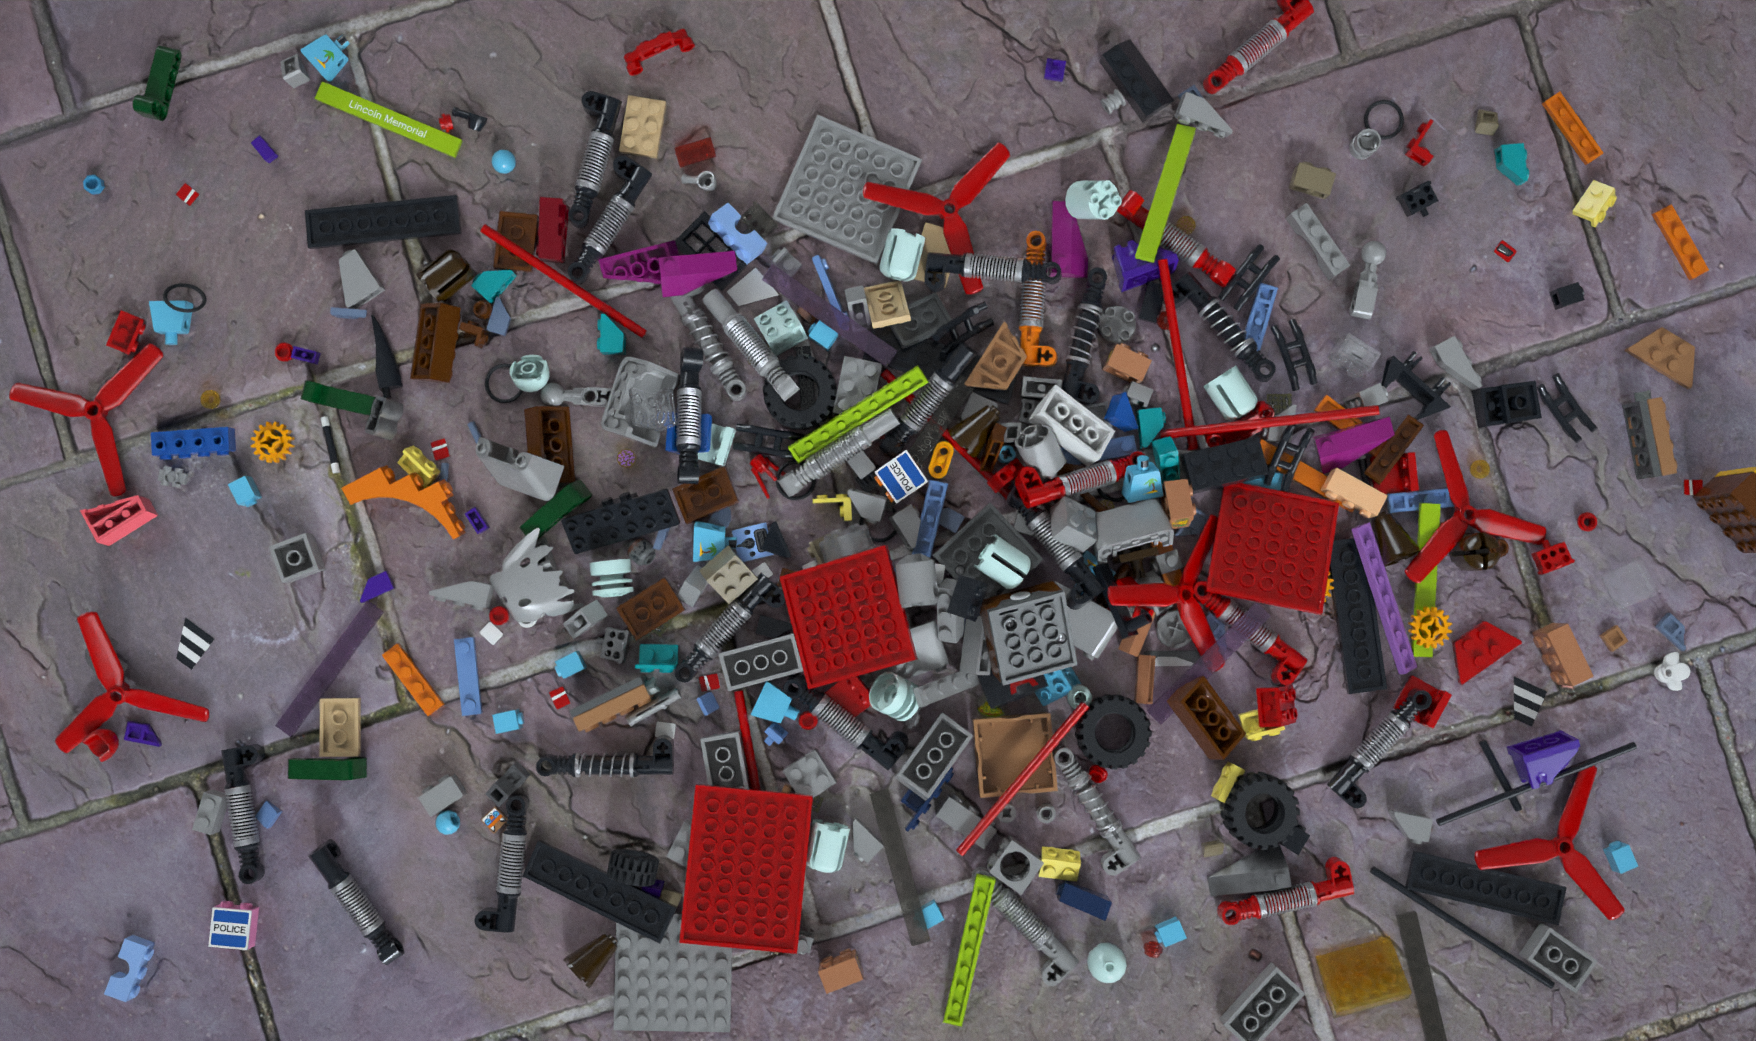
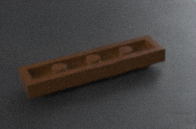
(1394, 449)

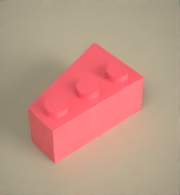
(118, 519)

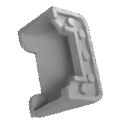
(642, 376)
(521, 473)
(1131, 527)
(1090, 626)
(929, 652)

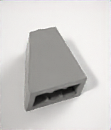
(358, 280)

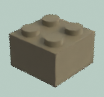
(728, 574)

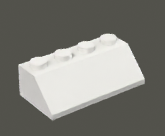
(1073, 425)

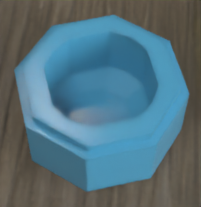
(93, 184)

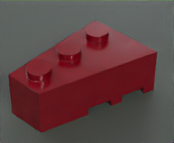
(552, 229)

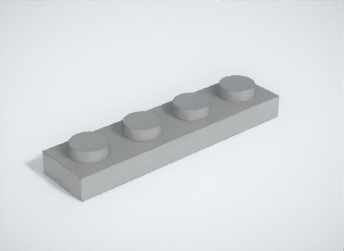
(944, 687)

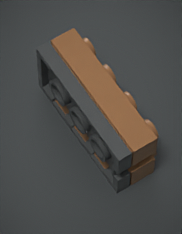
(1649, 436)
(617, 700)

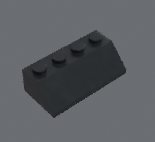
(1135, 80)

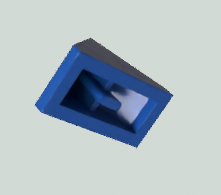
(1120, 413)

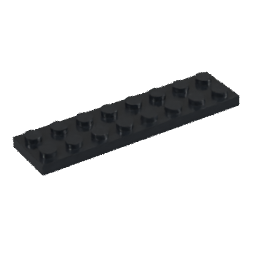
(383, 222)
(927, 356)
(1356, 620)
(1485, 887)
(598, 892)

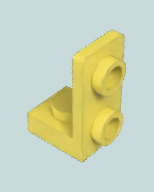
(845, 511)

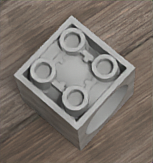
(1019, 881)

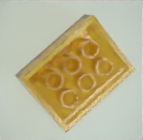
(1362, 977)

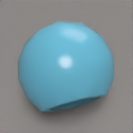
(503, 161)
(447, 822)

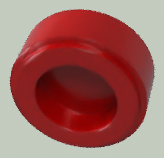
(499, 615)

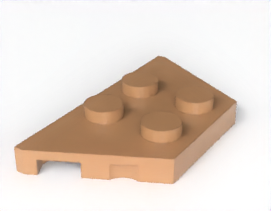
(1666, 355)
(999, 362)

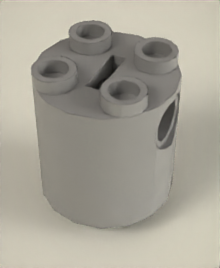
(1040, 450)
(916, 581)

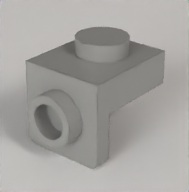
(1165, 562)

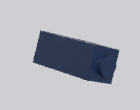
(1084, 899)

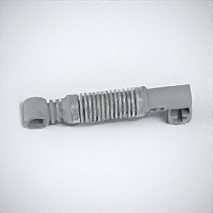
(737, 327)
(838, 451)
(1038, 934)

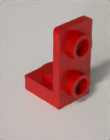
(1419, 154)

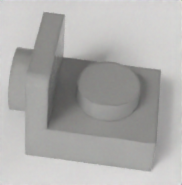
(786, 262)

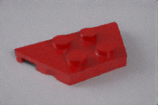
(1480, 649)

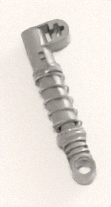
(695, 320)
(1108, 825)

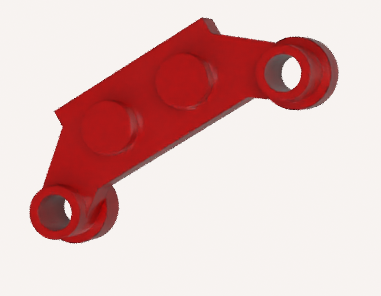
(655, 46)
(1262, 411)

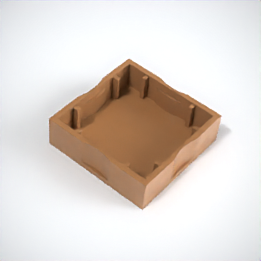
(1006, 747)

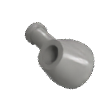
(701, 180)

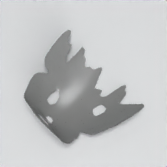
(531, 583)

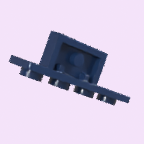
(920, 805)

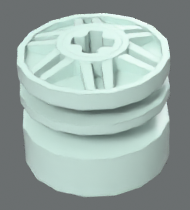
(611, 577)
(893, 696)

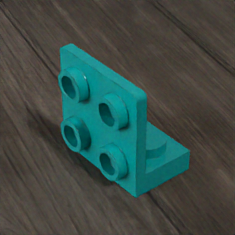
(658, 656)

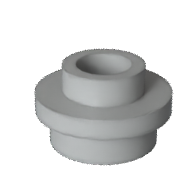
(1046, 819)

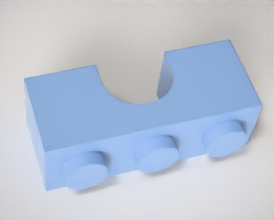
(745, 245)
(137, 953)

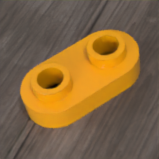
(940, 460)

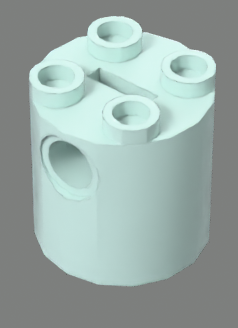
(1092, 199)

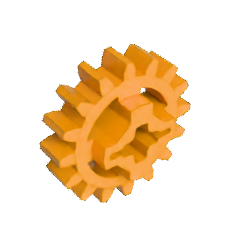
(268, 434)
(1428, 635)

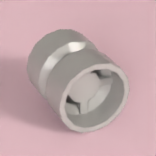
(1365, 144)

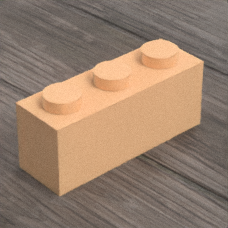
(1353, 493)

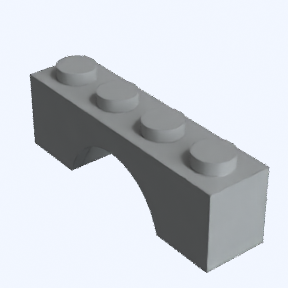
(1309, 227)

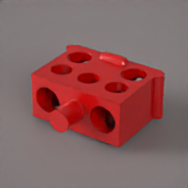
(1005, 476)
(1553, 561)

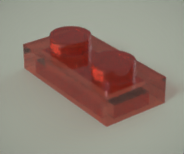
(695, 152)

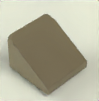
(1486, 122)
(1212, 848)
(671, 896)

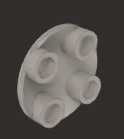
(1117, 324)

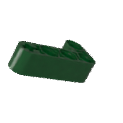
(160, 84)
(337, 398)
(557, 508)
(327, 768)

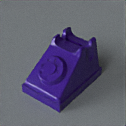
(1136, 272)
(1543, 759)

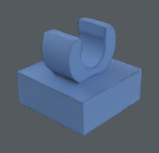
(775, 733)

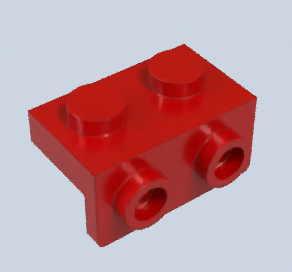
(125, 332)

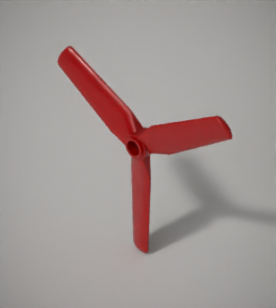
(963, 193)
(109, 396)
(1454, 528)
(1165, 595)
(112, 677)
(1543, 850)

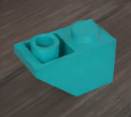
(1512, 162)
(612, 339)
(1166, 459)

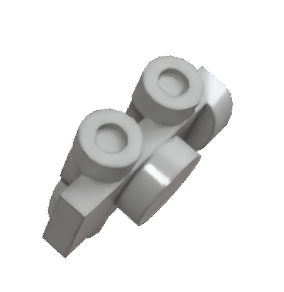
(175, 477)

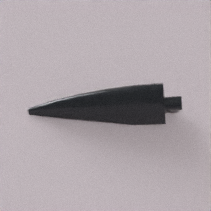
(386, 364)

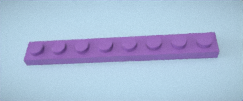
(1384, 598)

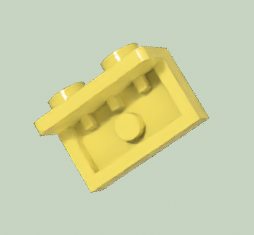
(1595, 202)
(415, 461)
(1250, 724)
(1226, 781)
(1060, 863)

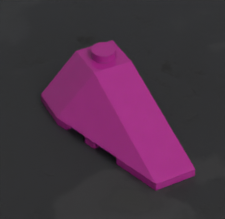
(1067, 244)
(639, 264)
(690, 272)
(1346, 445)

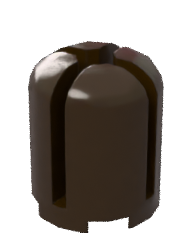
(446, 275)
(1481, 558)

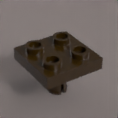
(1135, 559)

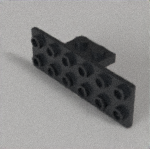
(620, 520)

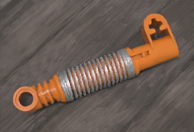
(1032, 309)

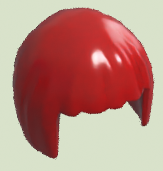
(102, 743)

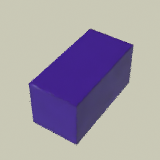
(264, 149)
(305, 355)
(477, 520)

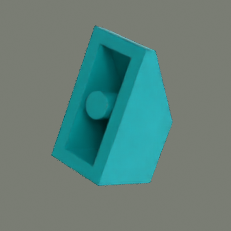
(493, 283)
(1149, 424)

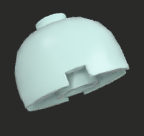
(530, 373)
(1107, 963)

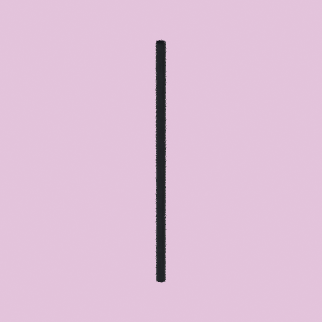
(1526, 787)
(1462, 927)

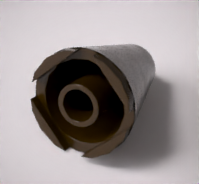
(976, 429)
(1393, 540)
(591, 958)

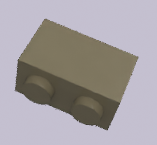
(1312, 180)

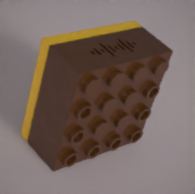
(1732, 505)

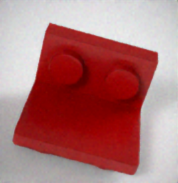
(1402, 476)
(851, 695)
(1276, 706)
(1431, 715)

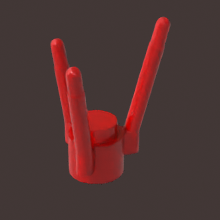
(762, 465)

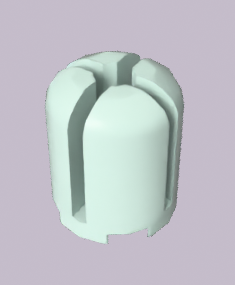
(901, 255)
(1231, 394)
(997, 570)
(827, 846)

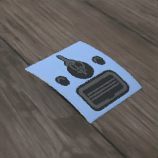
(750, 541)

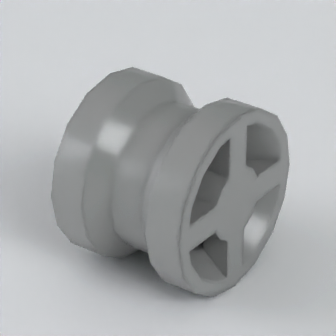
(1010, 811)

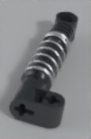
(1222, 322)
(1079, 354)
(612, 765)

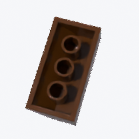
(435, 342)
(551, 437)
(1206, 718)

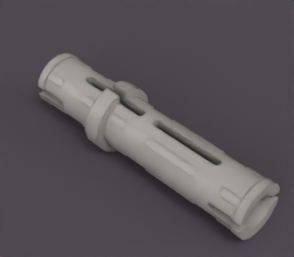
(635, 716)

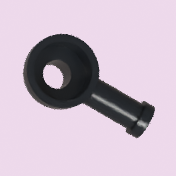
(475, 121)

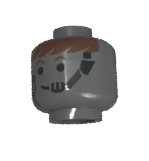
(641, 551)

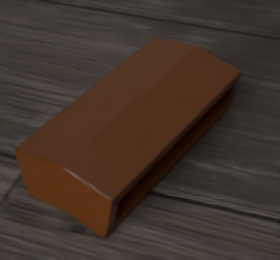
(993, 448)

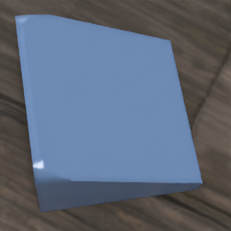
(708, 703)
(268, 814)

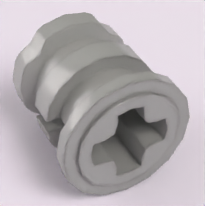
(1113, 102)

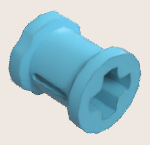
(1011, 452)

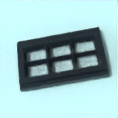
(701, 239)

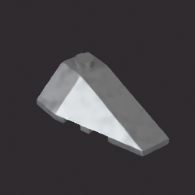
(1254, 873)

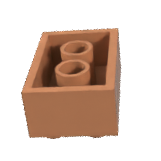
(1562, 654)

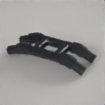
(1249, 288)
(971, 330)
(1289, 364)
(1564, 420)
(760, 432)
(1290, 467)

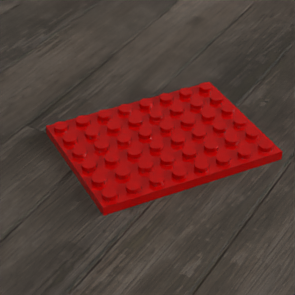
(746, 869)

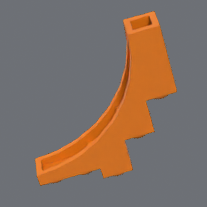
(411, 489)

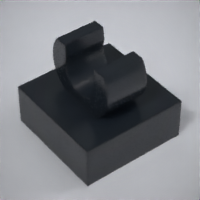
(867, 482)

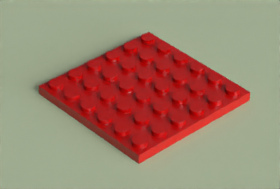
(1272, 547)
(848, 617)

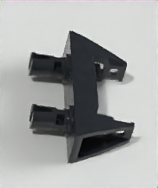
(1404, 376)

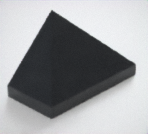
(775, 542)

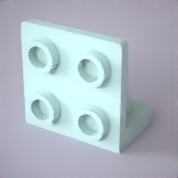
(781, 328)
(720, 445)

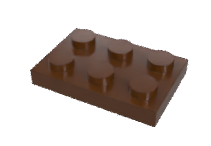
(521, 230)
(707, 497)
(650, 608)

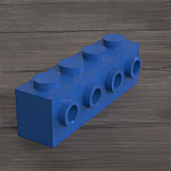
(193, 441)

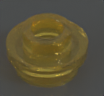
(205, 399)
(1485, 469)

